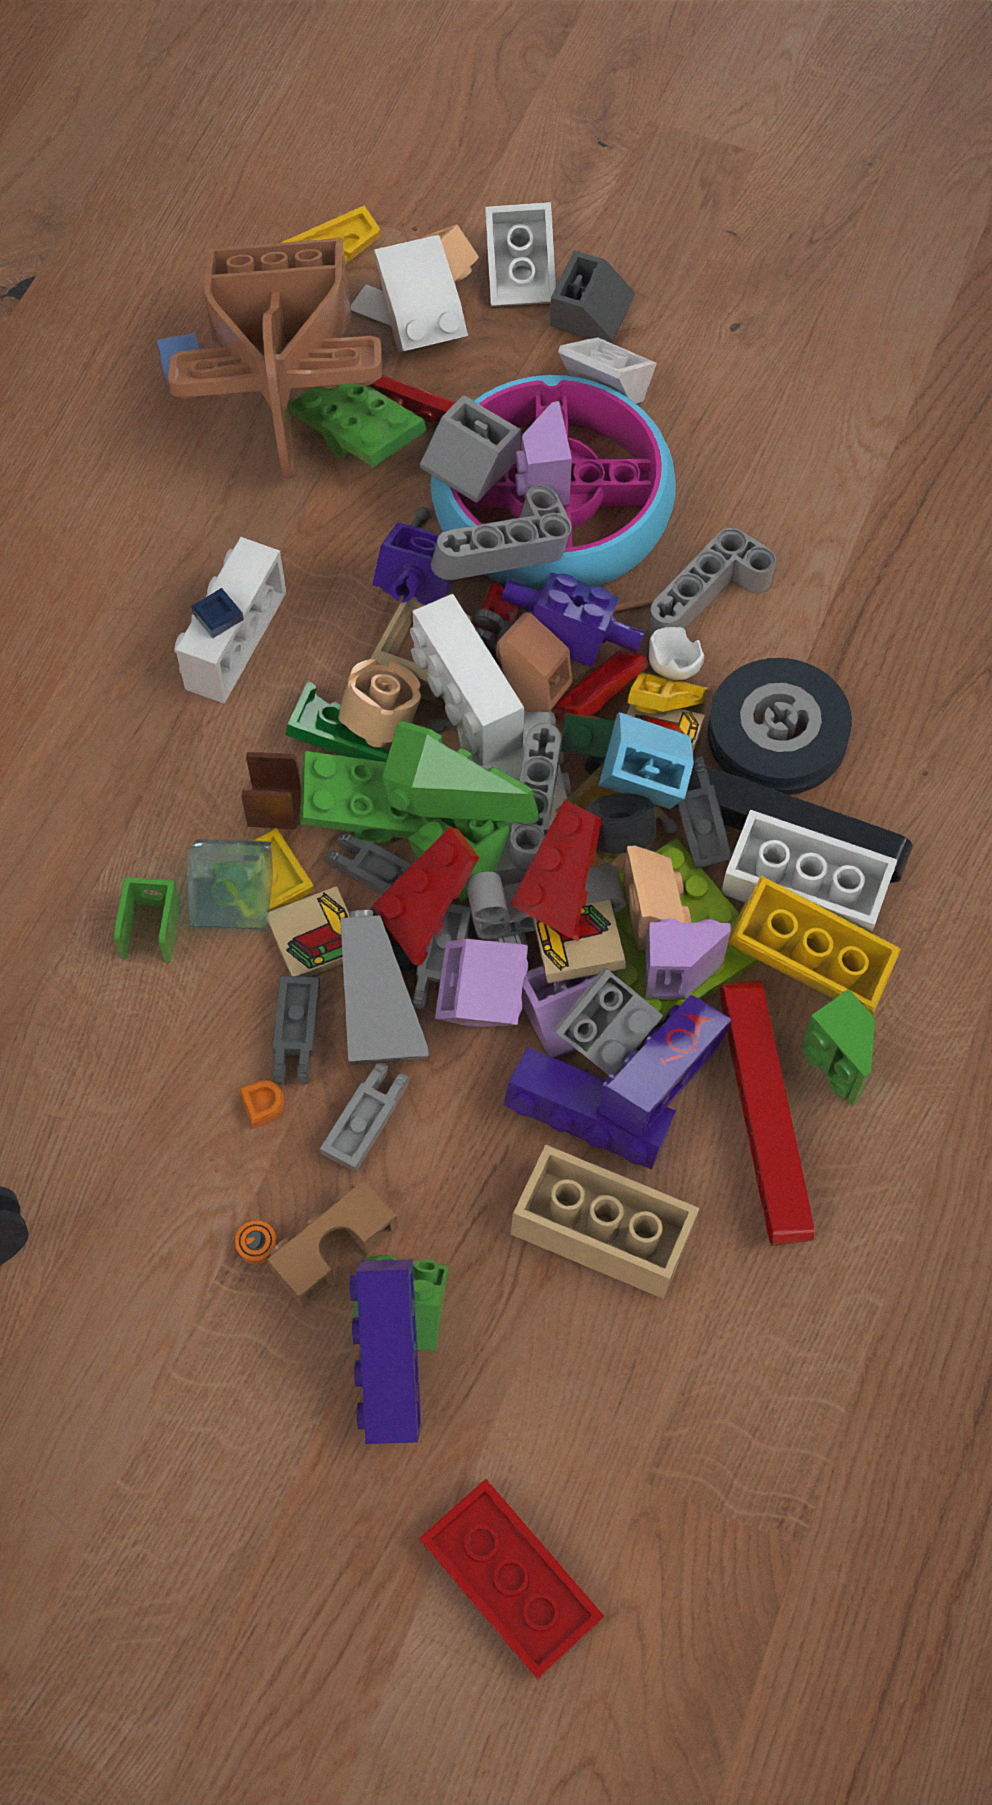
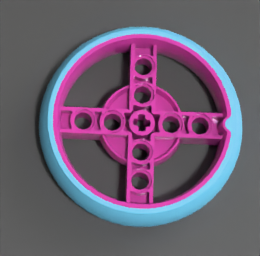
(594, 482)

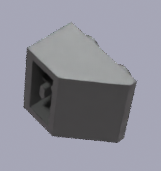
(590, 298)

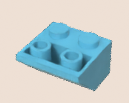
(648, 761)

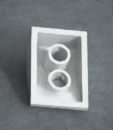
(520, 254)
(420, 293)
(609, 366)

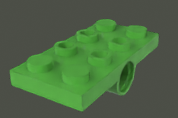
(358, 421)
(353, 798)

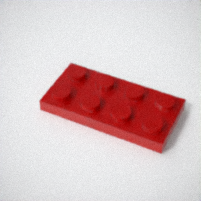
(511, 1579)

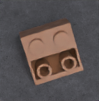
(534, 663)

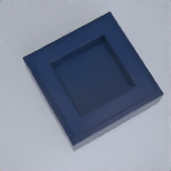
(217, 613)

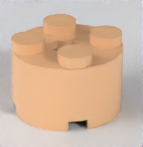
(378, 700)

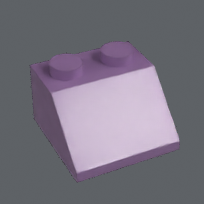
(545, 455)

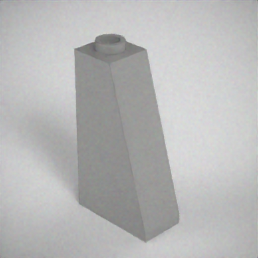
(377, 1003)

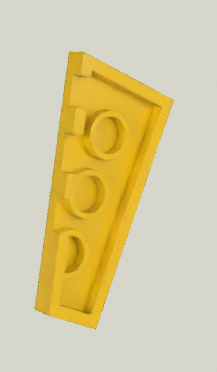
(355, 228)

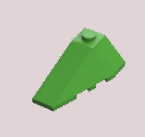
(442, 783)

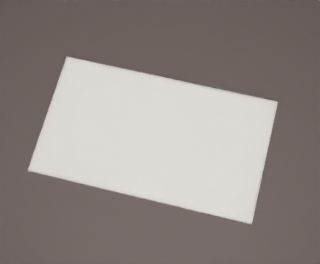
(372, 304)

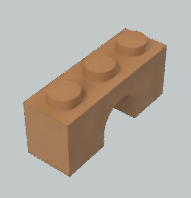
(355, 1216)

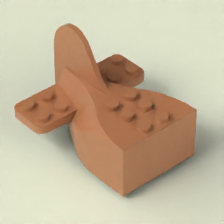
(279, 329)

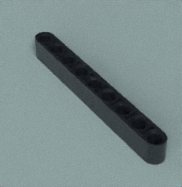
(740, 796)

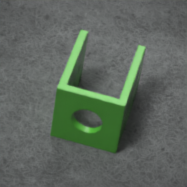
(134, 895)

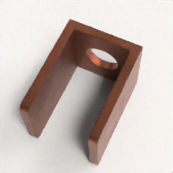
(274, 790)

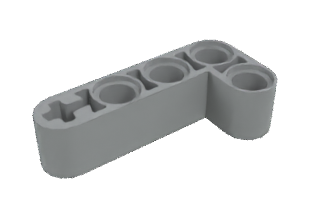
(506, 545)
(726, 558)
(536, 767)
(498, 919)

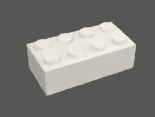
(256, 584)
(467, 679)
(813, 865)

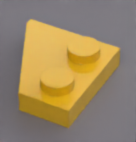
(658, 693)

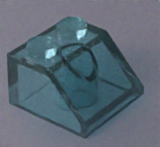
(229, 883)

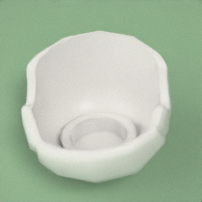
(674, 654)

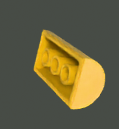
(813, 944)

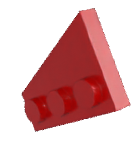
(559, 871)
(423, 893)

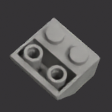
(471, 448)
(608, 1022)

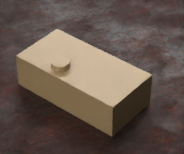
(604, 1221)

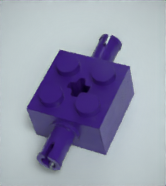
(406, 566)
(575, 615)

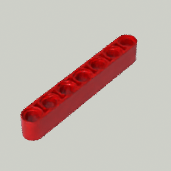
(766, 1114)

